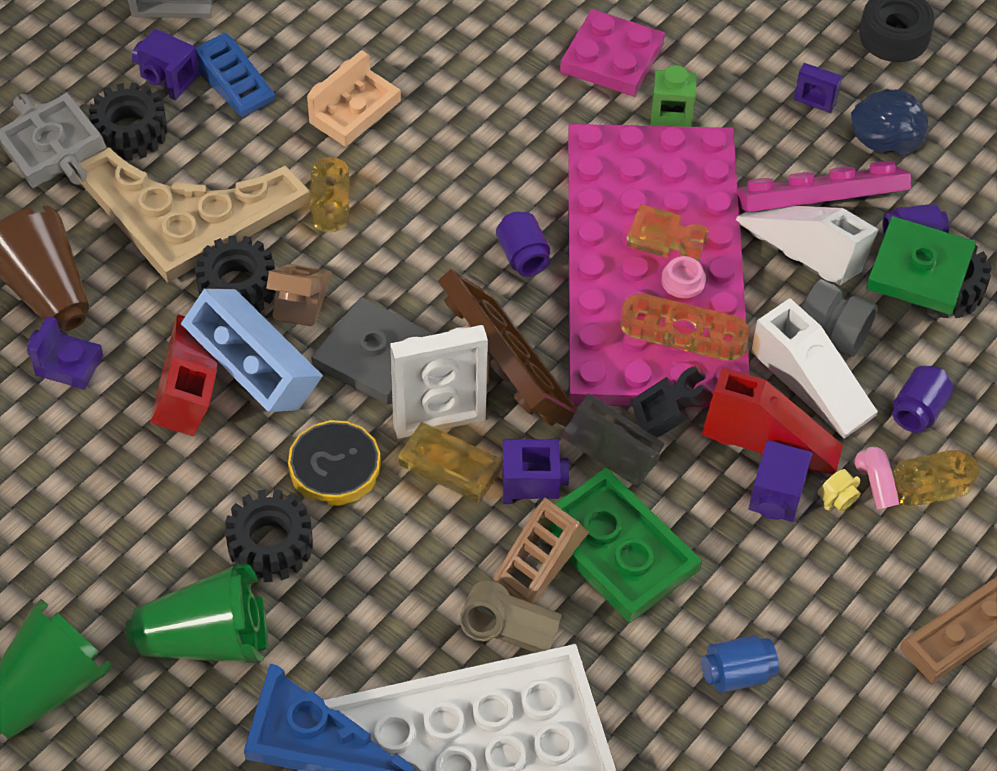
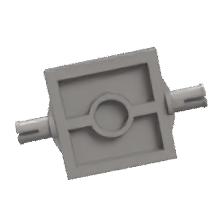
(50, 139)

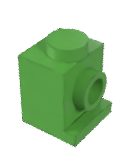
(676, 88)

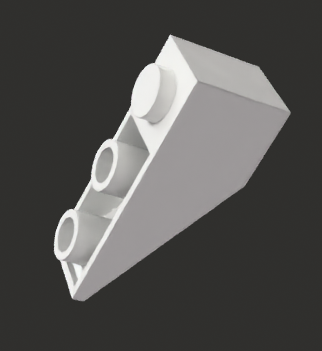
(820, 237)
(811, 366)

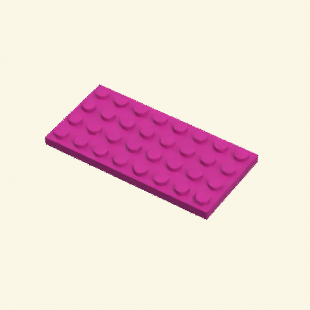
(608, 179)

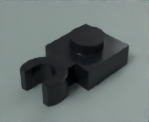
(664, 403)

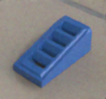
(221, 54)

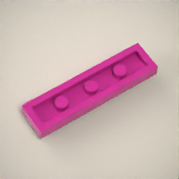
(807, 189)

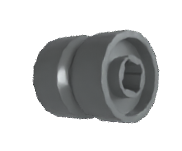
(843, 320)

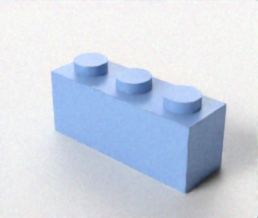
(251, 350)

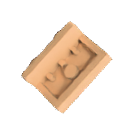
(351, 100)

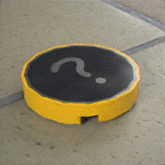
(334, 462)

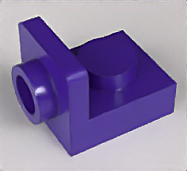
(63, 356)

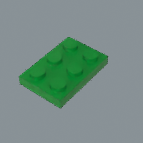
(627, 549)

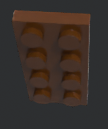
(512, 354)

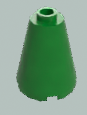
(204, 621)
(43, 669)

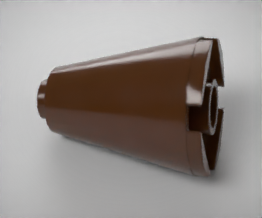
(42, 267)

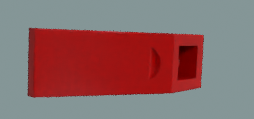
(184, 383)
(751, 411)

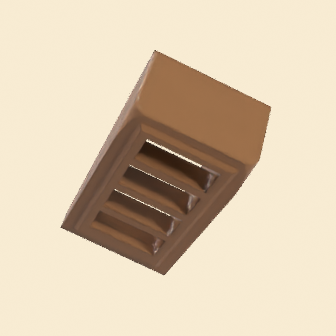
(562, 549)

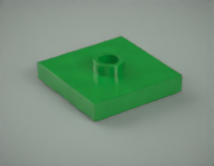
(921, 265)

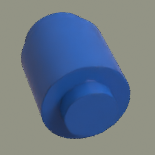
(740, 663)

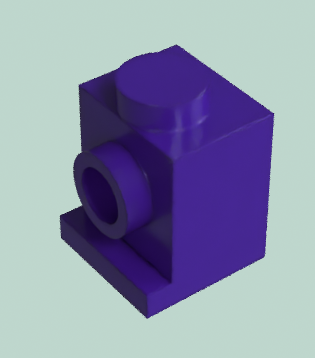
(166, 62)
(533, 469)

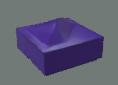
(817, 87)

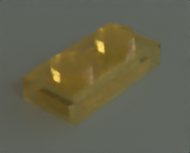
(450, 462)

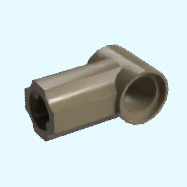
(513, 620)

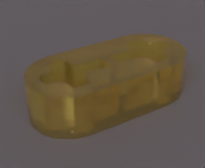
(337, 194)
(933, 476)

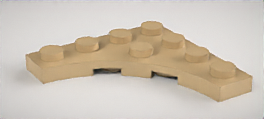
(180, 220)

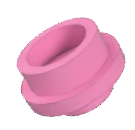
(683, 277)

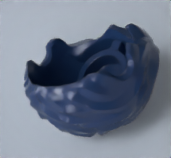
(890, 122)

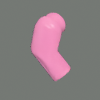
(877, 466)

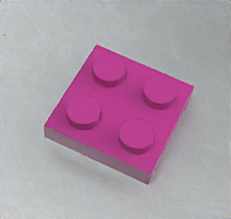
(612, 52)

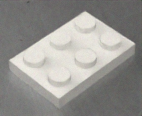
(439, 380)

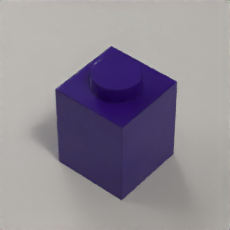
(779, 481)

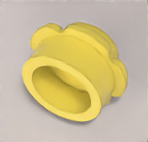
(839, 491)

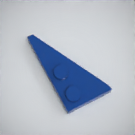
(306, 735)

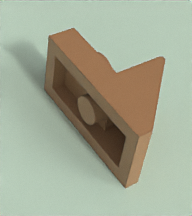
(298, 293)

